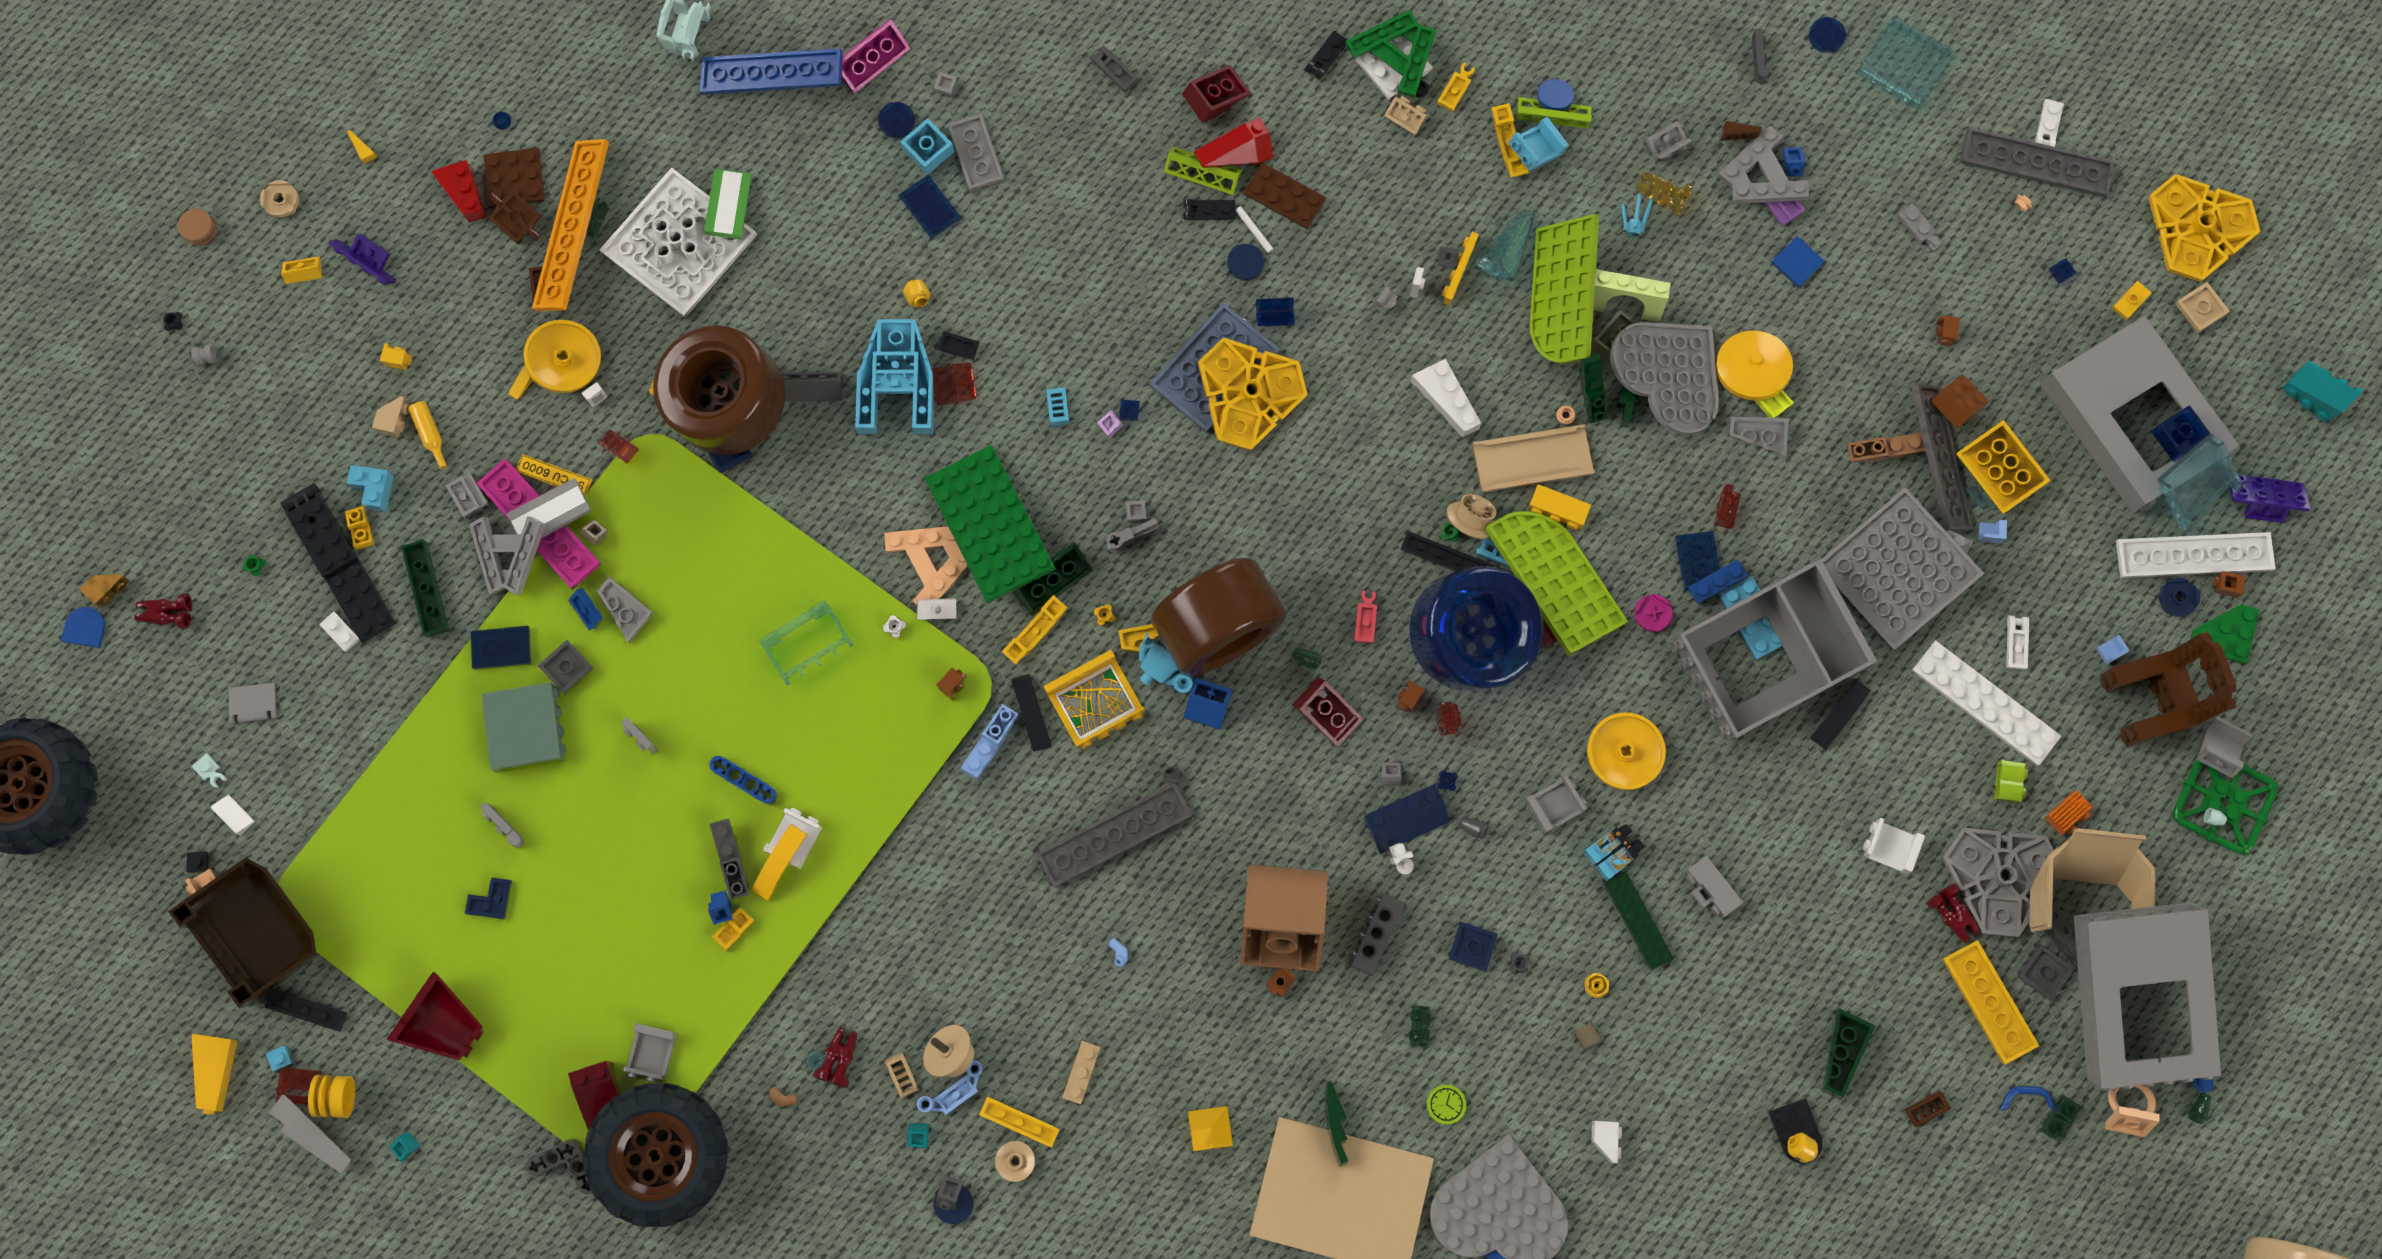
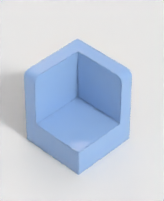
(1993, 532)
(2112, 649)

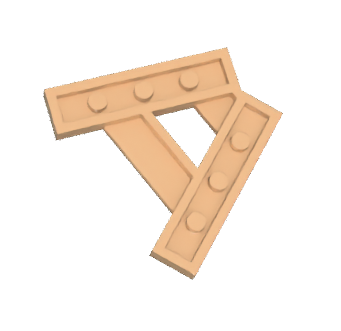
(915, 543)

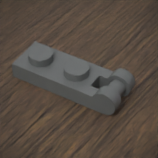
(1759, 56)
(1114, 69)

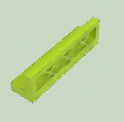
(1564, 118)
(1189, 159)

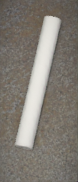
(1253, 228)

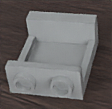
(1556, 804)
(650, 1053)

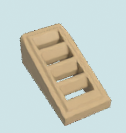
(902, 1093)

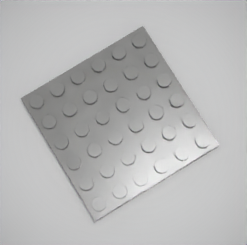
(1900, 568)

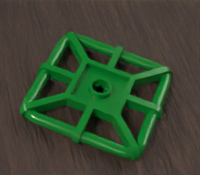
(2237, 800)

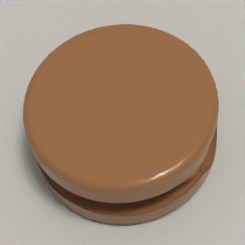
(197, 227)

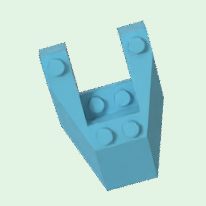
(895, 365)

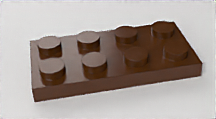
(1284, 195)

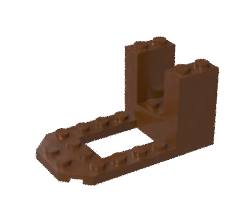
(2175, 690)

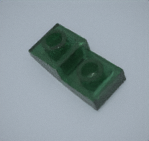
(2059, 1118)

